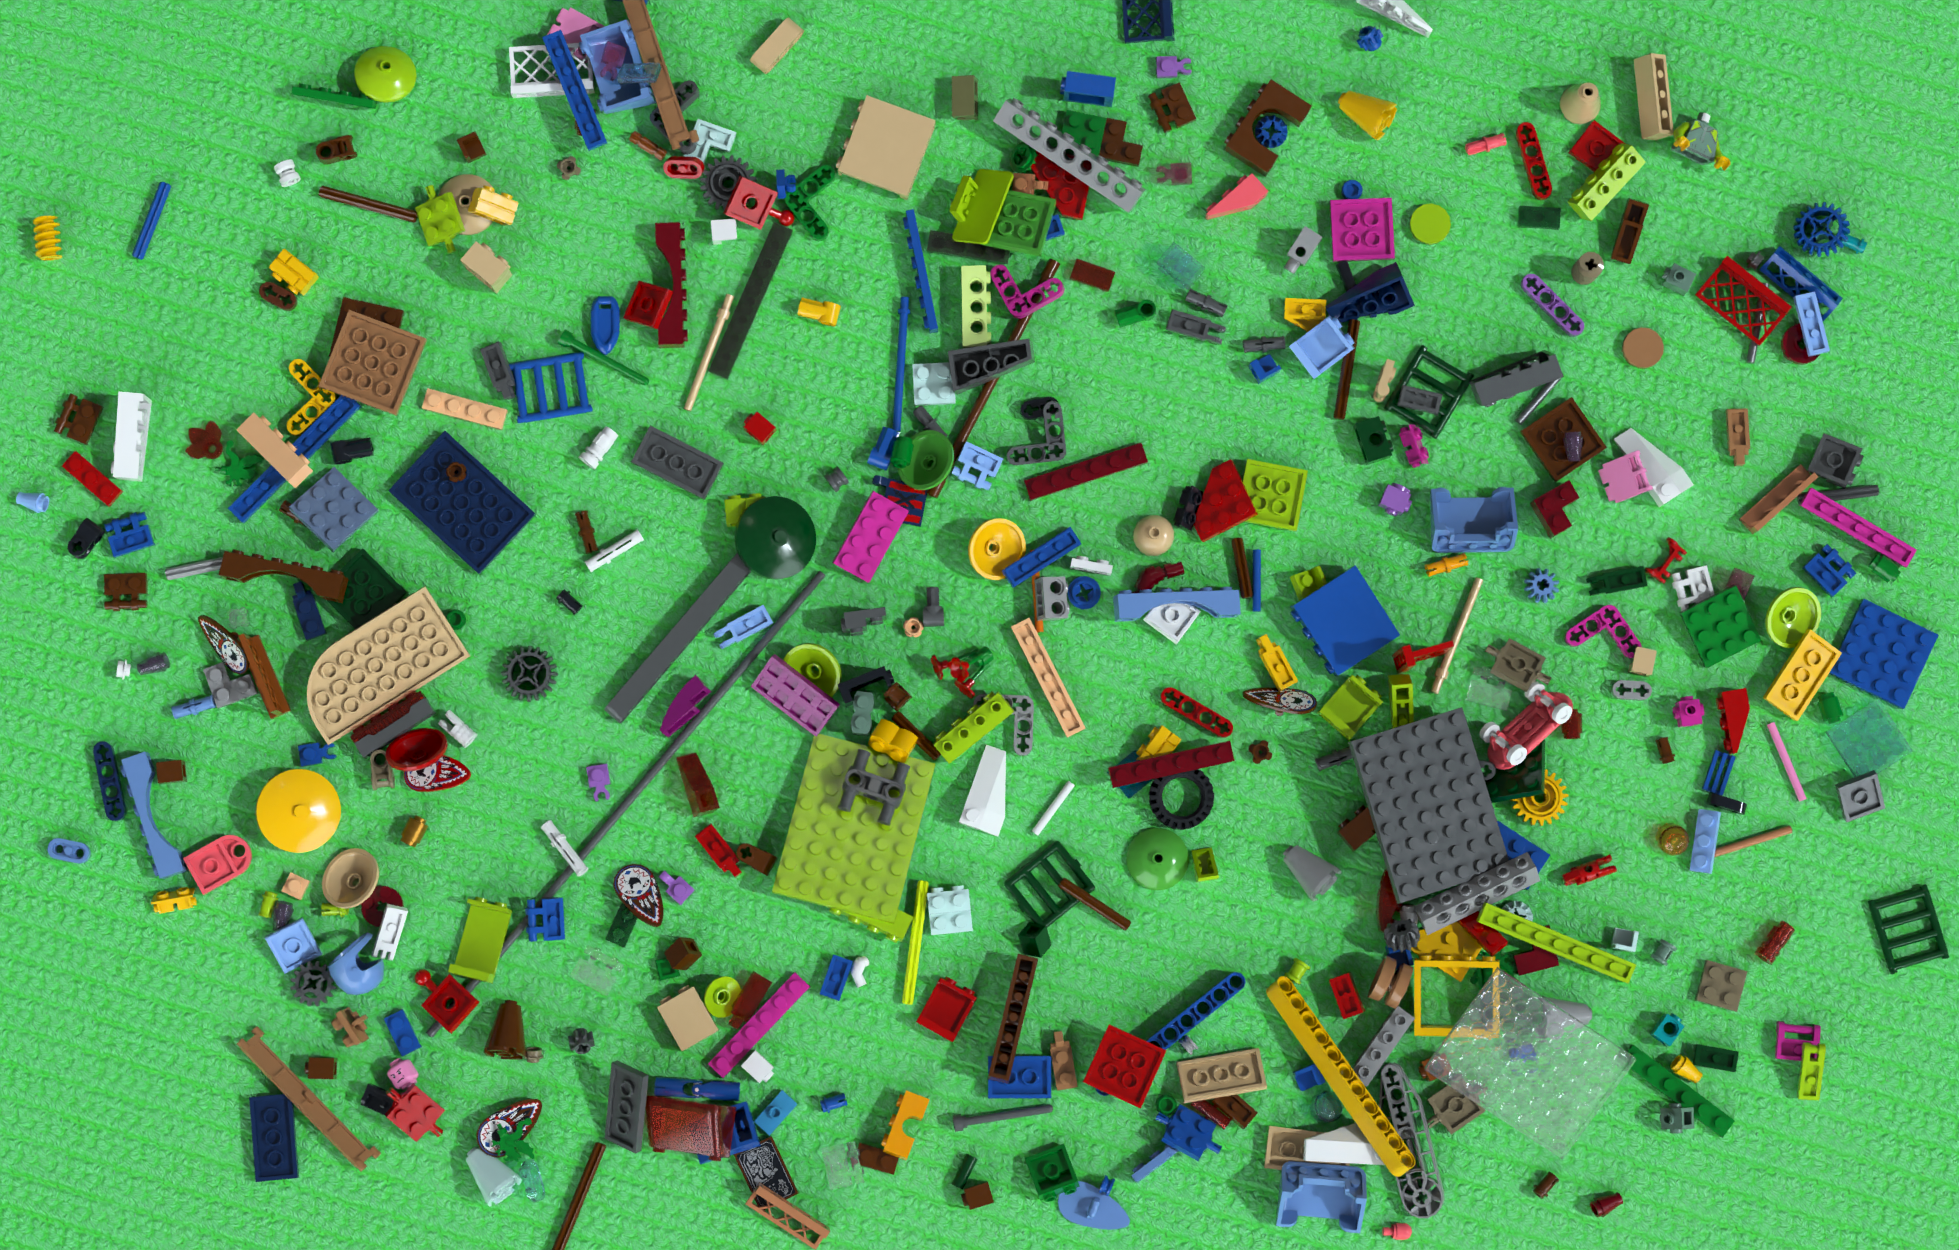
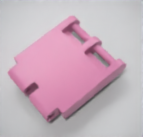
(572, 26)
(1625, 477)

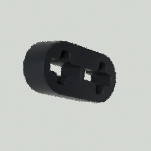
(1037, 403)
(1726, 803)

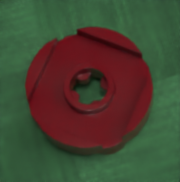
(1793, 351)
(383, 894)

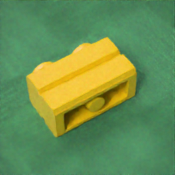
(493, 205)
(293, 272)
(1161, 743)

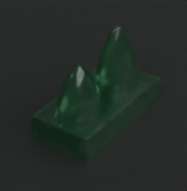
(622, 926)

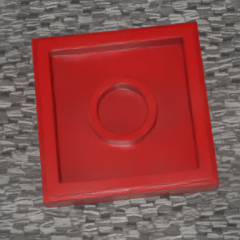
(1594, 146)
(648, 304)

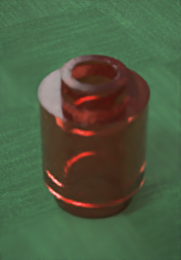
(1573, 726)

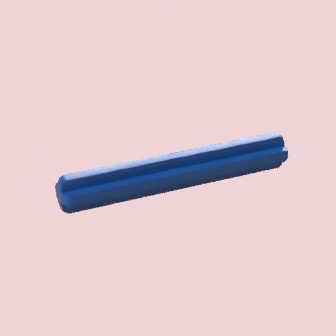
(151, 220)

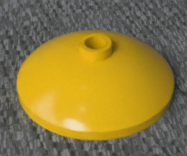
(1007, 548)

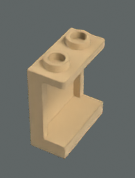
(687, 1017)

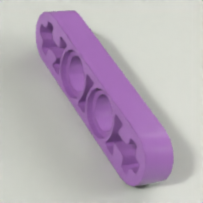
(1549, 307)

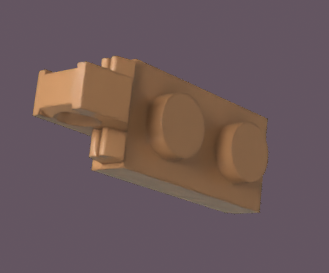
(1738, 434)
(1062, 1063)

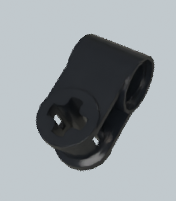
(87, 537)

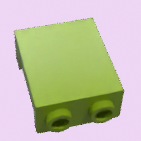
(1350, 706)

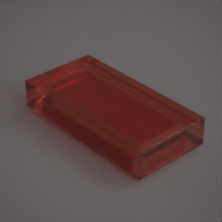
(1092, 275)

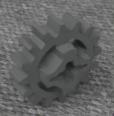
(308, 975)

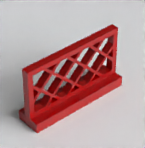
(1754, 286)
(1405, 659)

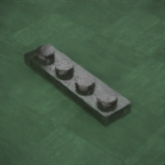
(944, 244)

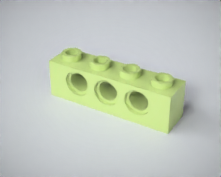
(969, 276)

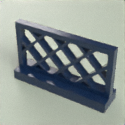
(1166, 21)

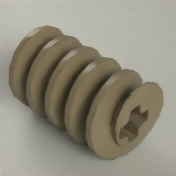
(1587, 268)

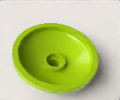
(382, 83)
(1802, 614)
(806, 656)

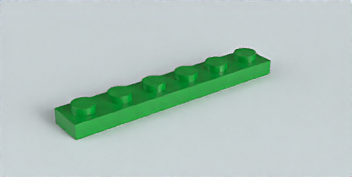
(1680, 1092)

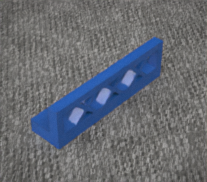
(1801, 275)

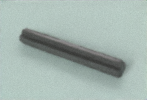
(1847, 493)

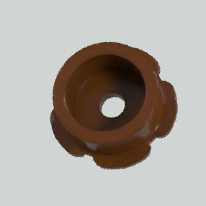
(450, 471)

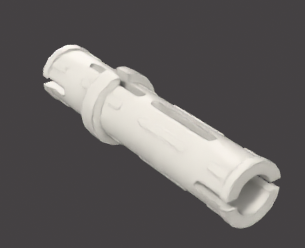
(635, 538)
(559, 841)

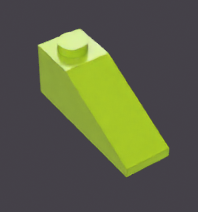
(1401, 699)

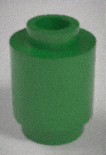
(902, 452)
(1884, 568)
(1830, 707)

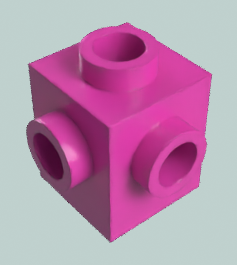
(1683, 717)

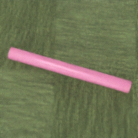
(1786, 761)

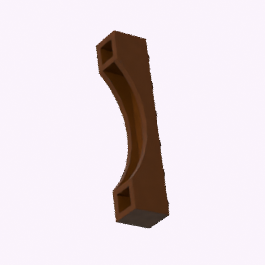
(242, 568)

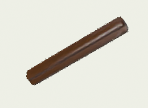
(1094, 904)

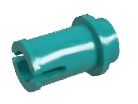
(1855, 244)

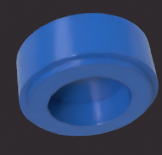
(1351, 190)

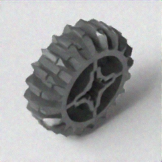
(521, 678)

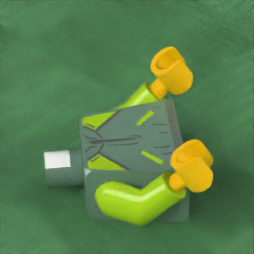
(1699, 142)

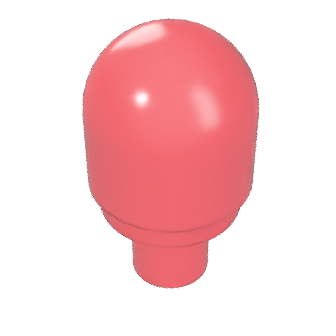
(1398, 1231)

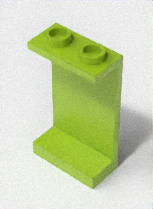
(482, 940)

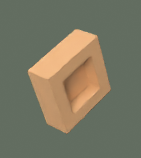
(295, 886)

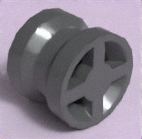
(836, 479)

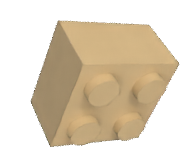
(486, 267)

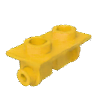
(165, 900)

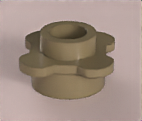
(562, 165)

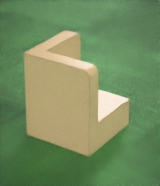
(1643, 662)

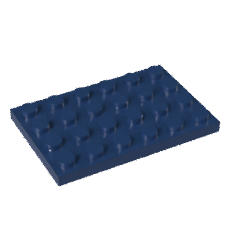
(468, 515)

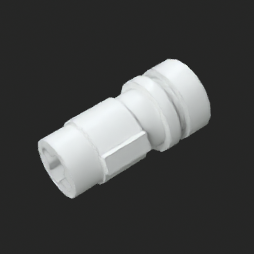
(598, 448)

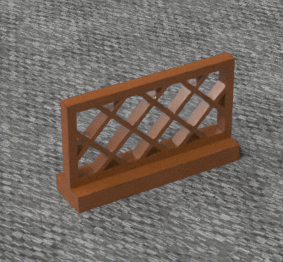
(264, 676)

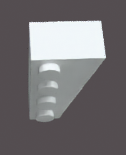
(131, 436)

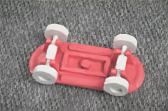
(1527, 728)

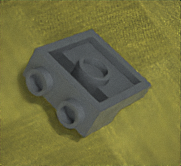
(1835, 461)
(855, 621)

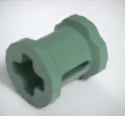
(1663, 952)

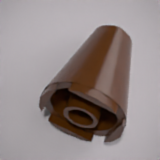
(507, 1033)

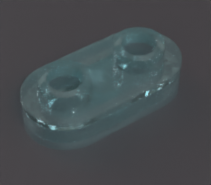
(532, 1180)

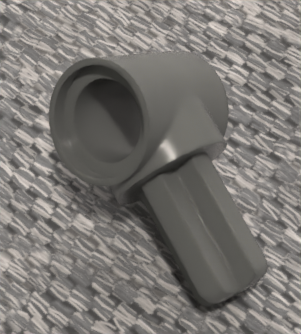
(933, 613)

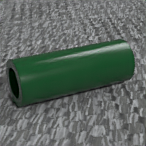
(964, 1171)

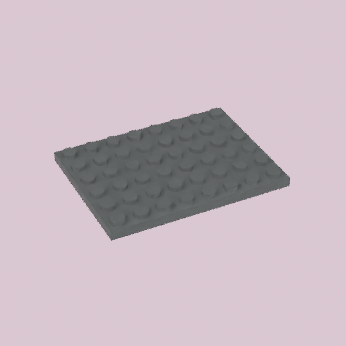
(1429, 804)

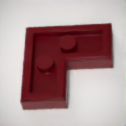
(1535, 960)

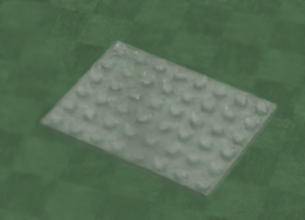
(1530, 1063)

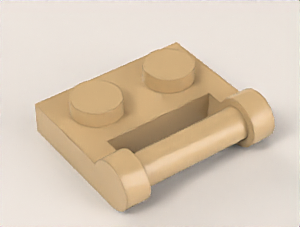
(1386, 375)

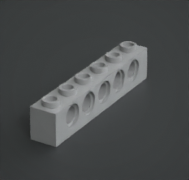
(1471, 895)

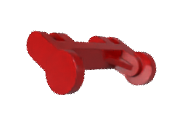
(1674, 548)

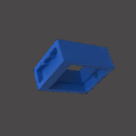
(1088, 88)

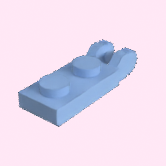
(745, 626)

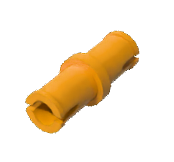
(1446, 565)

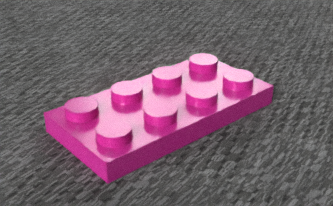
(870, 536)

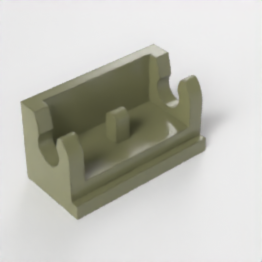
(965, 97)

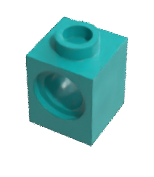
(1658, 1031)

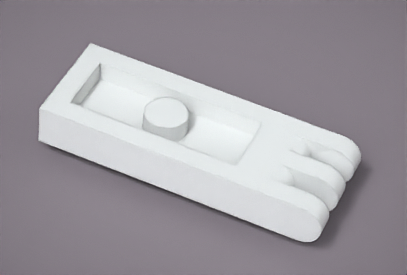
(390, 931)

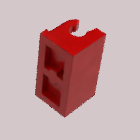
(1346, 995)

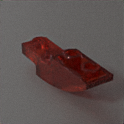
(1386, 902)

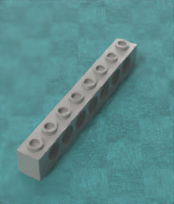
(1006, 119)

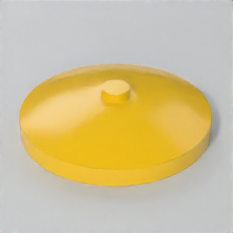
(298, 810)

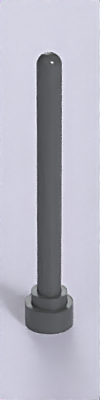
(962, 1121)

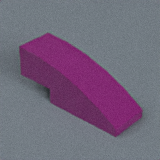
(684, 705)

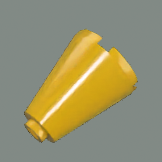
(1368, 112)

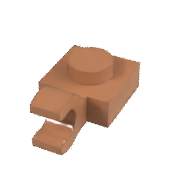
(1026, 183)

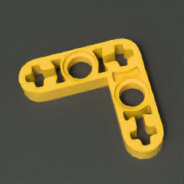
(315, 402)

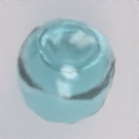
(1326, 1107)

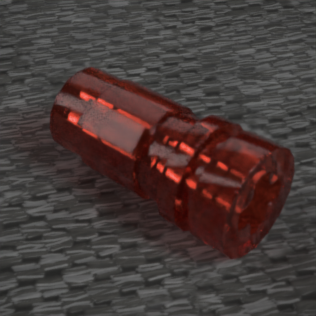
(1776, 941)

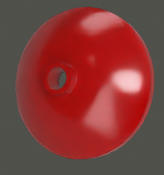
(416, 749)

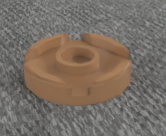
(1642, 348)

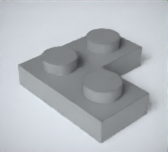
(227, 691)

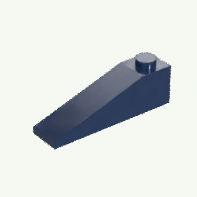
(1377, 294)

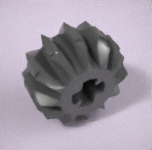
(1401, 935)

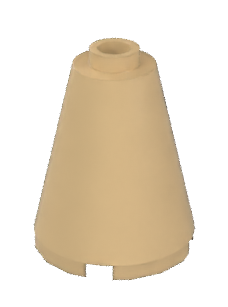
(1580, 103)

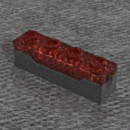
(392, 724)

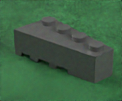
(1516, 378)

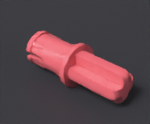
(1485, 144)

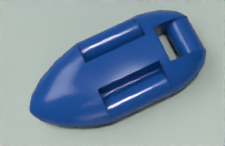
(605, 324)

